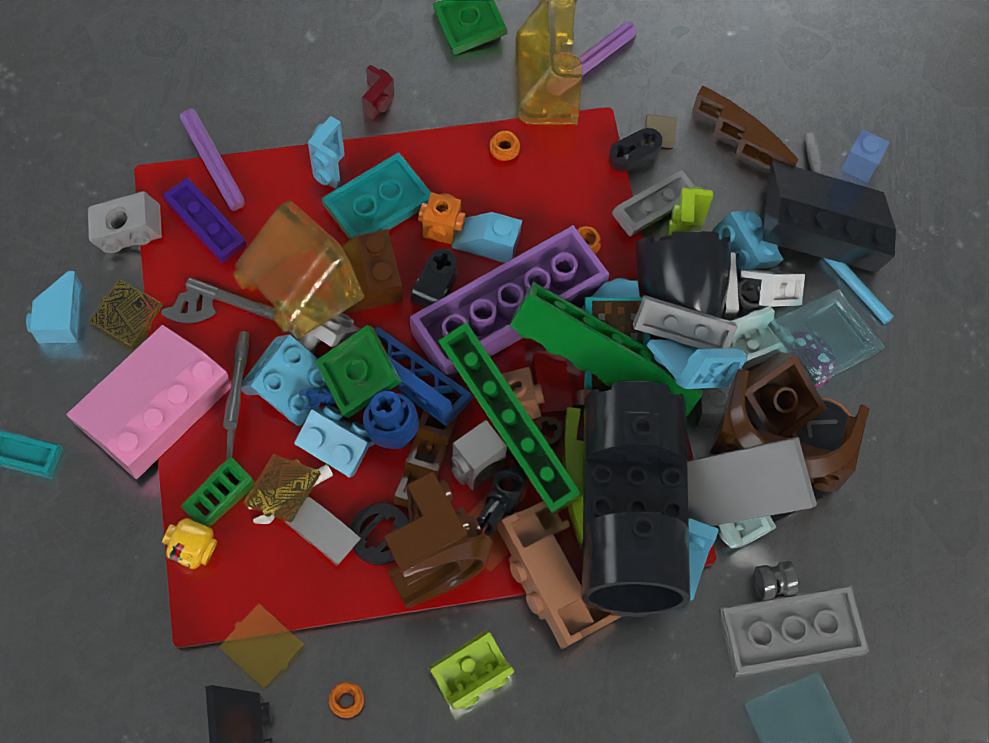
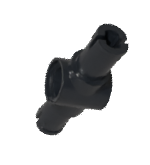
(503, 498)

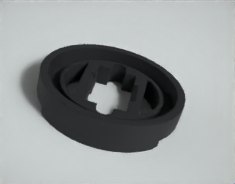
(382, 511)

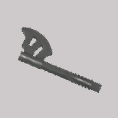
(210, 293)
(234, 400)

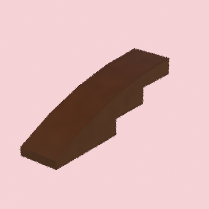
(733, 122)
(426, 451)

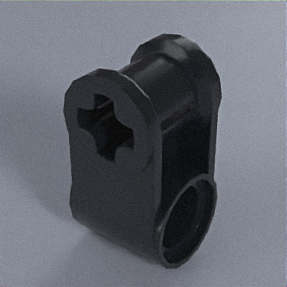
(434, 282)

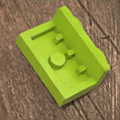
(690, 209)
(471, 671)

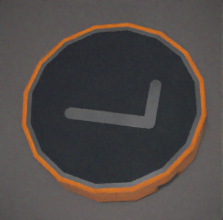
(825, 429)

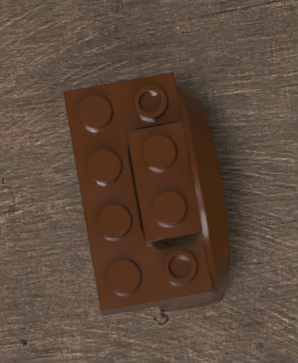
(825, 468)
(437, 546)

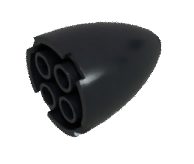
(686, 270)

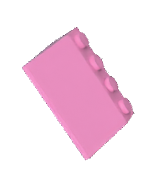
(150, 400)

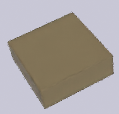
(665, 126)

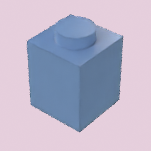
(865, 156)

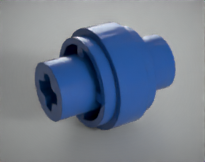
(391, 420)

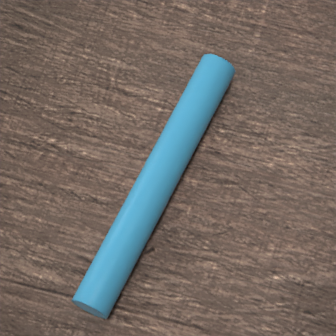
(861, 290)

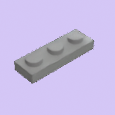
(651, 204)
(683, 325)

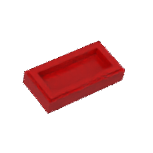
(553, 376)

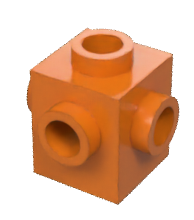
(441, 217)

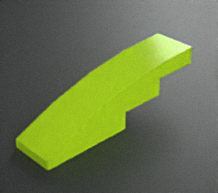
(573, 463)

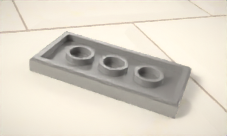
(749, 483)
(793, 631)

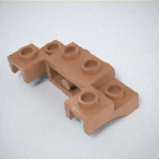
(547, 576)

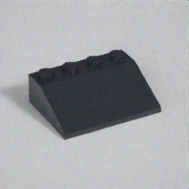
(828, 217)
(237, 716)

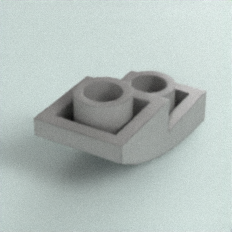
(324, 531)

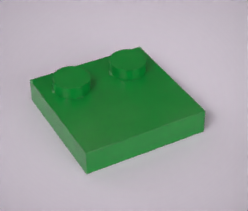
(469, 22)
(357, 371)

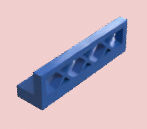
(418, 391)

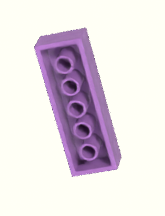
(488, 303)

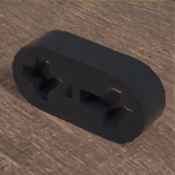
(633, 146)

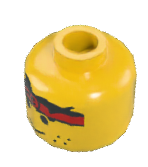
(189, 543)

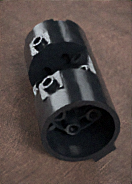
(635, 500)

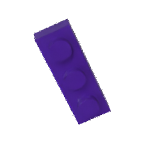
(204, 220)

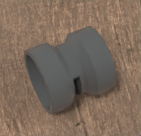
(750, 291)
(776, 580)

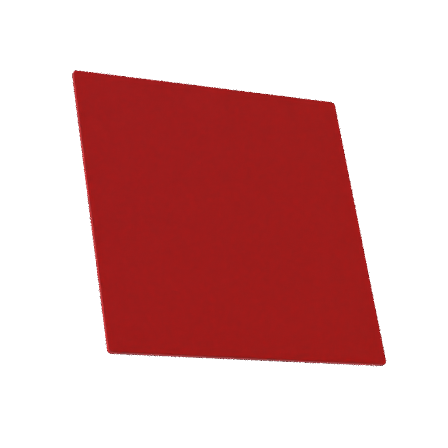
(550, 185)

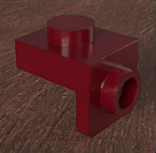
(380, 94)

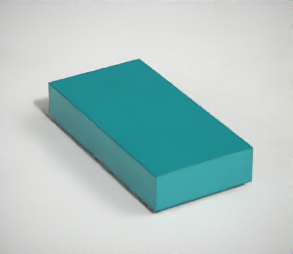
(29, 454)

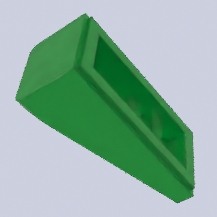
(221, 475)

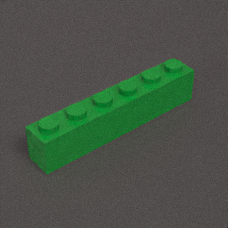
(591, 343)
(510, 419)

